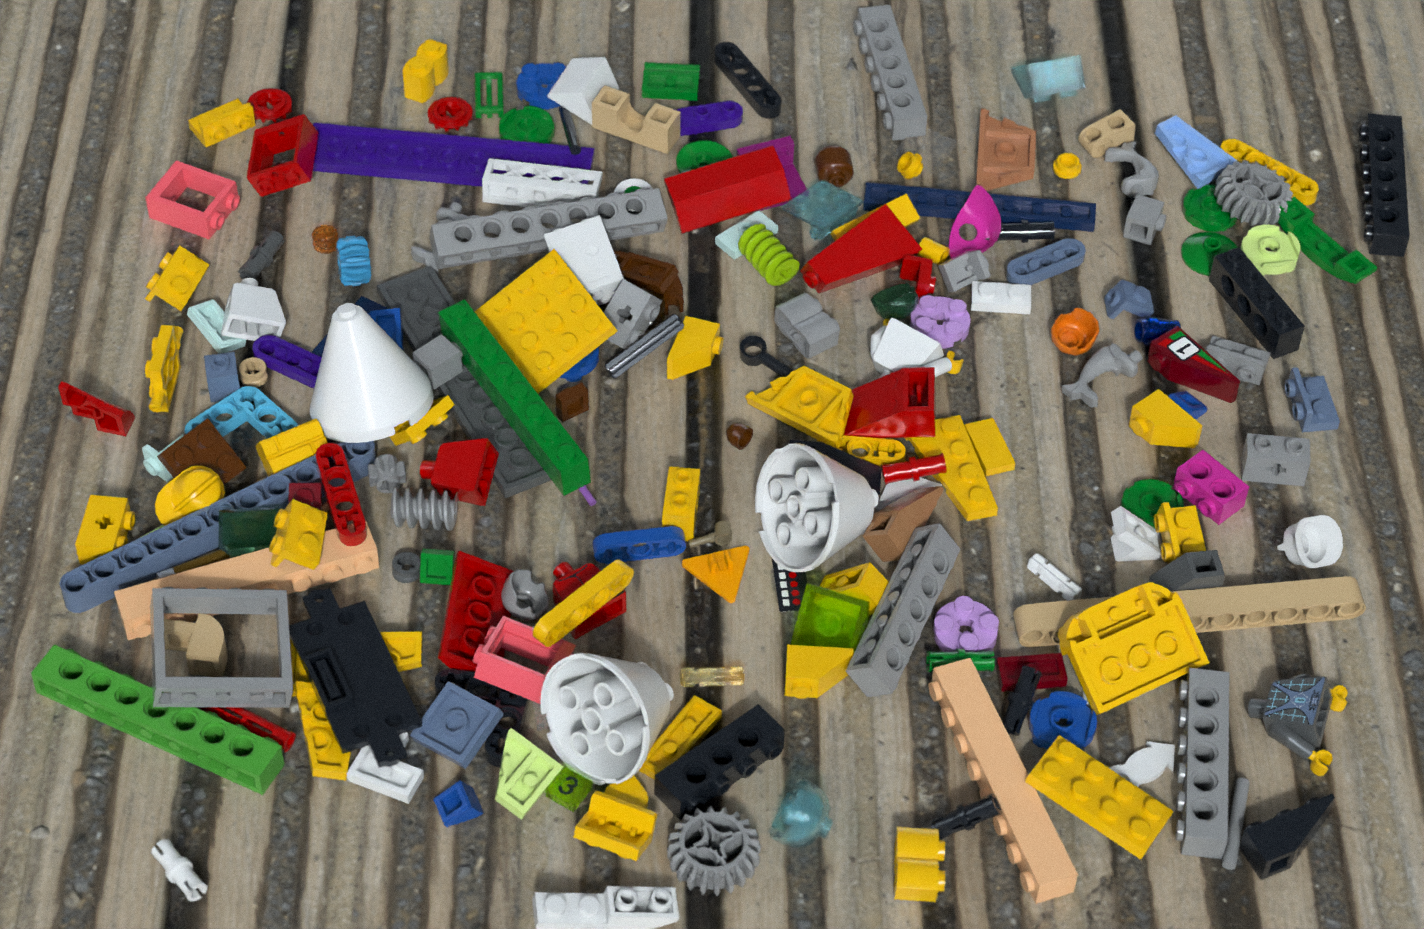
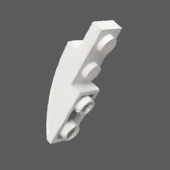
(615, 909)

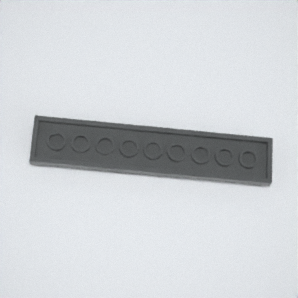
(420, 299)

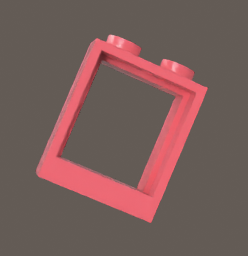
(164, 208)
(512, 676)

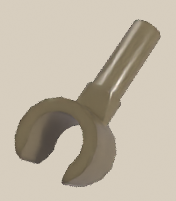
(721, 536)

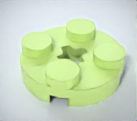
(1285, 246)

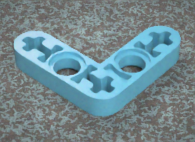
(245, 412)

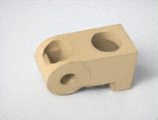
(1107, 133)

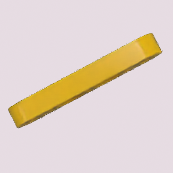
(1303, 187)
(583, 603)

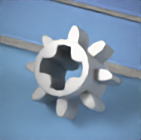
(386, 473)

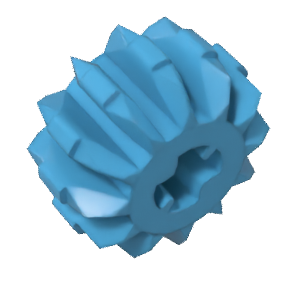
(353, 260)

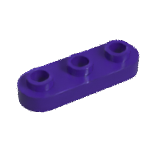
(710, 117)
(285, 356)

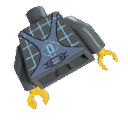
(1298, 715)

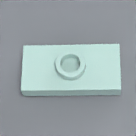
(730, 238)
(209, 320)

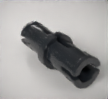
(1026, 231)
(1021, 700)
(966, 816)

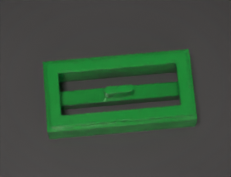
(489, 109)

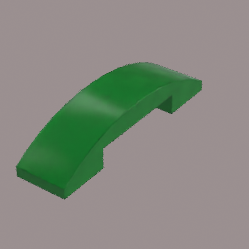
(1321, 247)

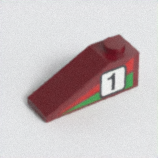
(1190, 365)

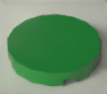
(527, 125)
(1203, 211)
(1146, 497)

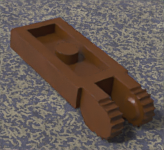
(646, 271)

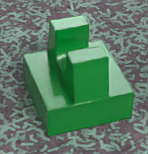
(436, 566)

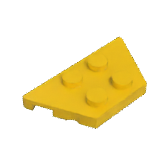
(808, 404)

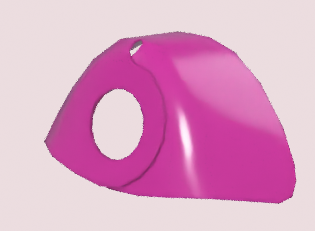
(984, 216)

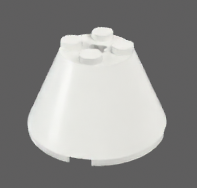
(810, 506)
(604, 714)

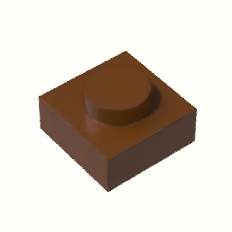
(572, 402)

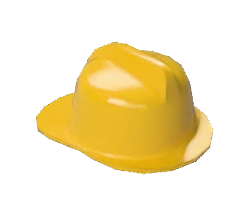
(187, 493)

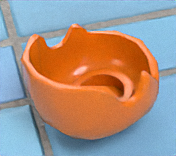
(1075, 332)

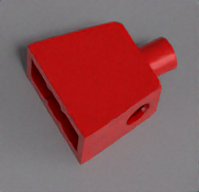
(464, 469)

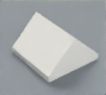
(581, 84)

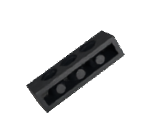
(1256, 303)
(727, 746)

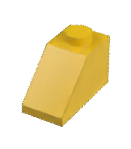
(694, 347)
(1164, 422)
(860, 582)
(814, 669)

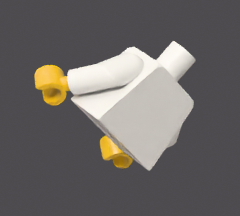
(900, 347)

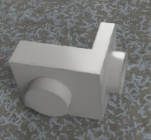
(964, 269)

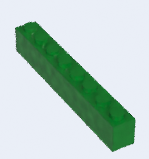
(516, 398)

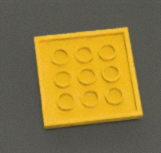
(546, 321)

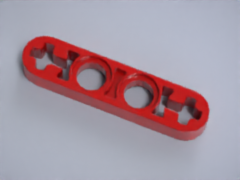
(340, 494)

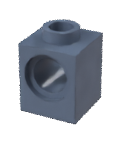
(221, 375)

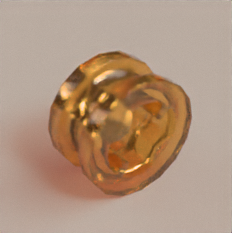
(325, 232)

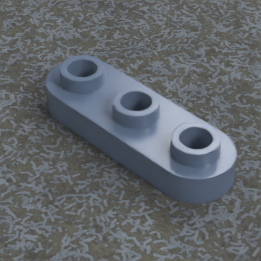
(1046, 262)

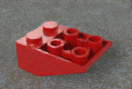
(895, 406)

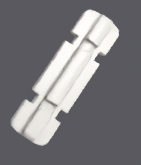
(1054, 577)

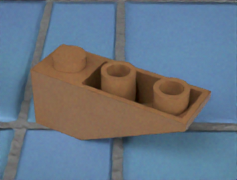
(895, 523)

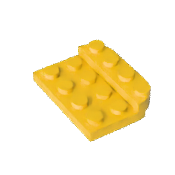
(1130, 645)

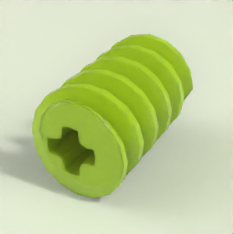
(768, 255)

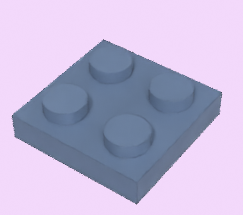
(457, 724)

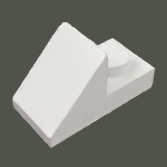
(1133, 538)

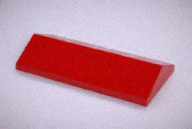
(727, 189)
(471, 609)

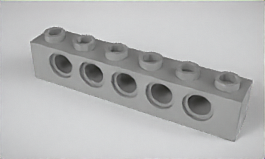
(890, 72)
(903, 610)
(1204, 712)

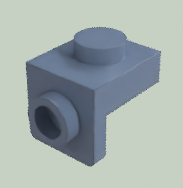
(1129, 298)

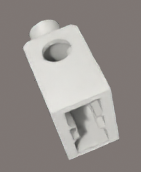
(252, 312)

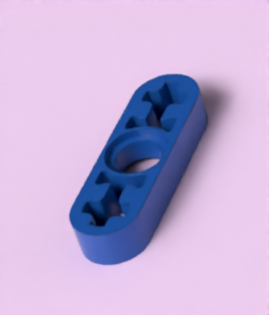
(619, 545)

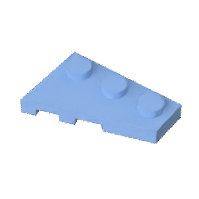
(1192, 151)

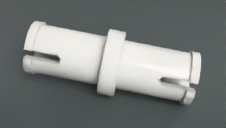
(179, 870)

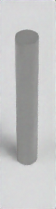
(1236, 823)

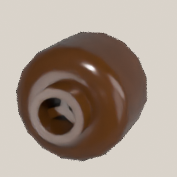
(834, 164)

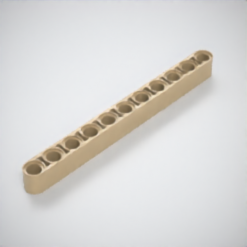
(1219, 607)

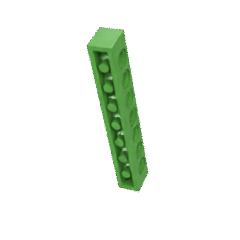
(108, 698)

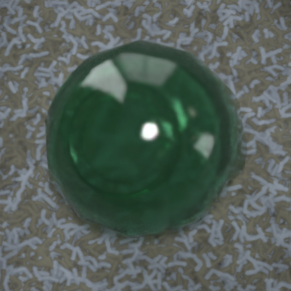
(895, 301)

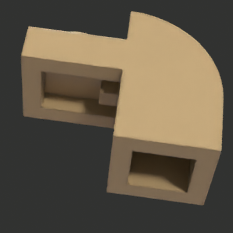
(201, 641)

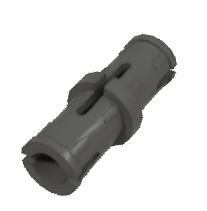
(262, 255)

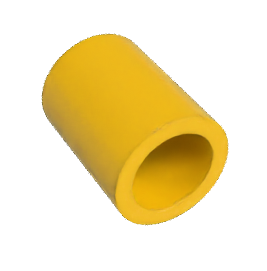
(933, 250)

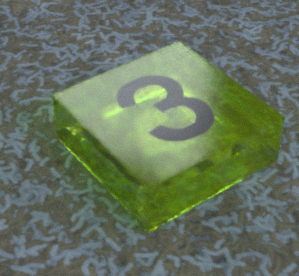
(568, 789)

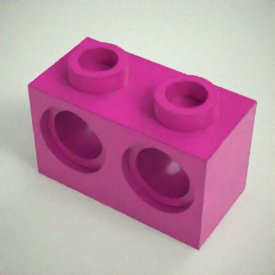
(1210, 487)

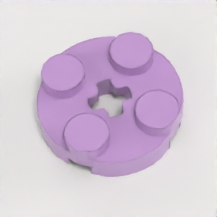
(941, 308)
(965, 613)

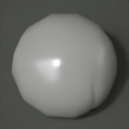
(523, 596)

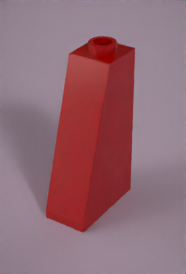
(863, 251)

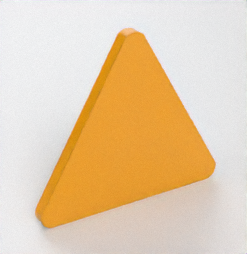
(720, 570)

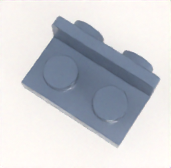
(1311, 402)

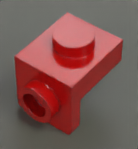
(918, 270)

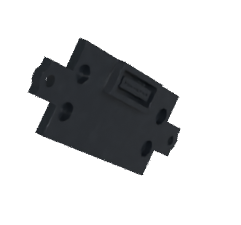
(354, 677)

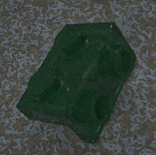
(246, 529)

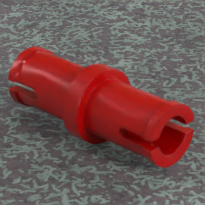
(914, 468)

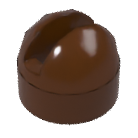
(739, 435)

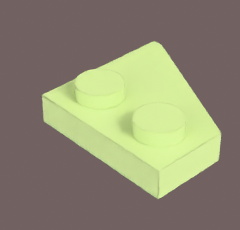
(523, 774)

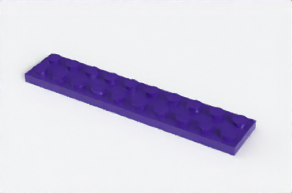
(431, 155)

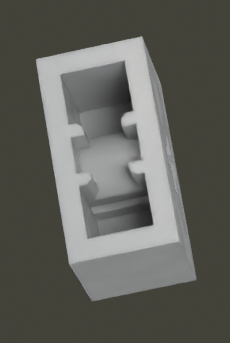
(634, 301)
(1275, 459)

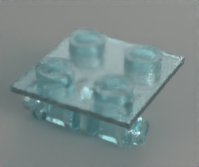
(823, 208)

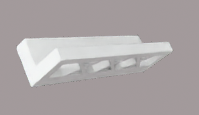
(539, 190)

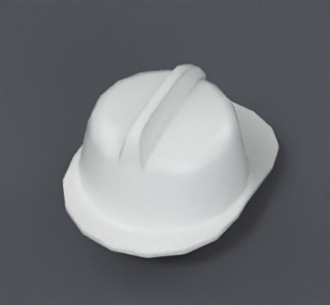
(1313, 542)

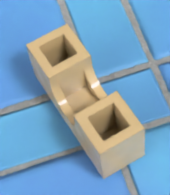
(616, 116)

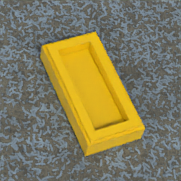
(990, 447)

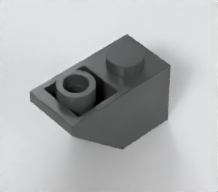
(1191, 572)

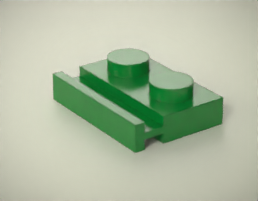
(670, 81)

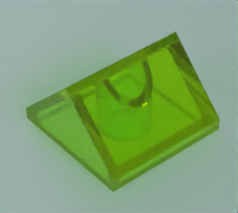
(830, 619)

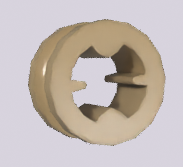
(253, 364)

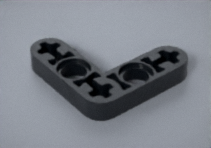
(510, 707)

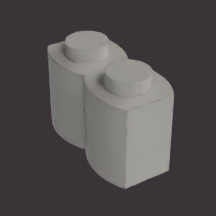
(807, 325)

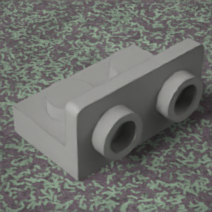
(1241, 360)

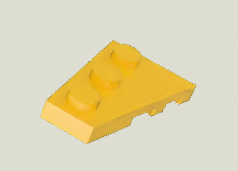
(322, 748)

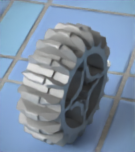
(1252, 193)
(704, 865)

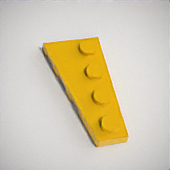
(964, 477)

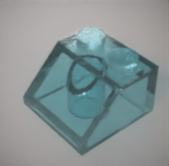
(1050, 77)

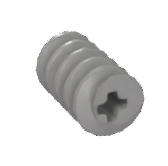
(424, 509)

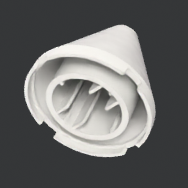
(366, 381)

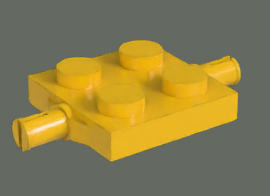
(164, 367)

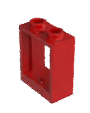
(268, 142)

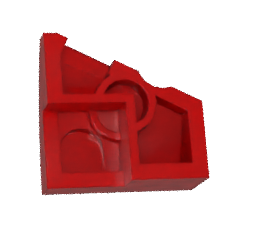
(107, 416)

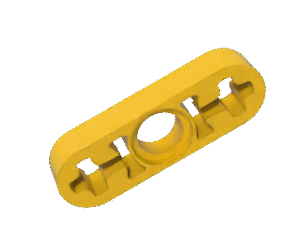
(881, 445)

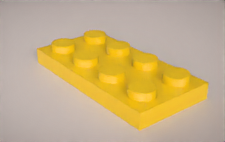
(1099, 796)

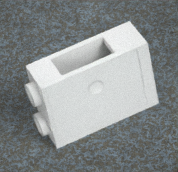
(589, 256)

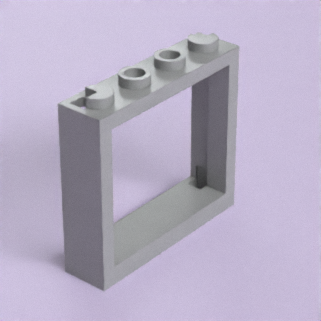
(220, 690)

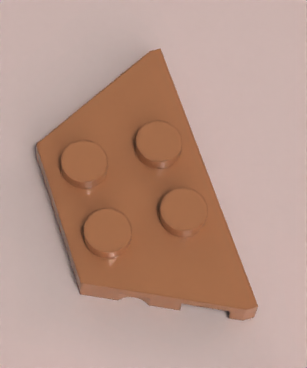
(1004, 152)

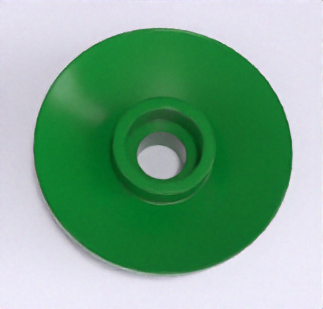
(700, 154)
(1201, 248)

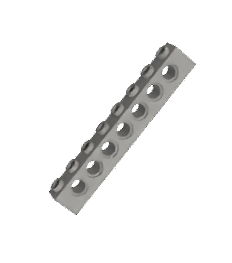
(509, 243)

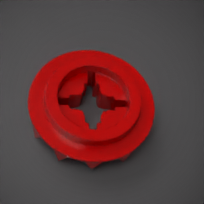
(277, 99)
(456, 107)

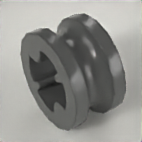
(398, 563)

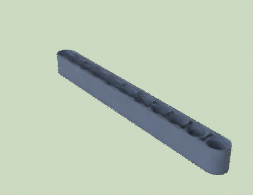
(193, 534)

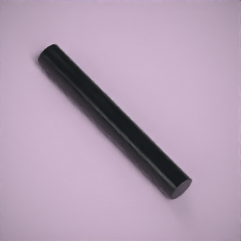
(570, 131)

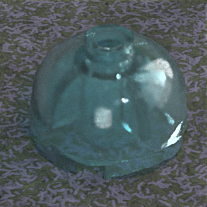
(802, 816)

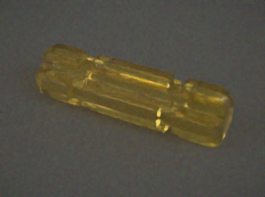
(712, 676)

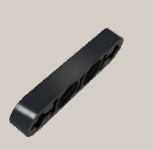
(743, 81)

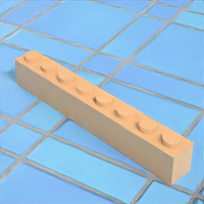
(249, 572)
(998, 769)

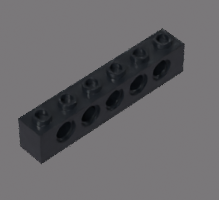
(1384, 185)

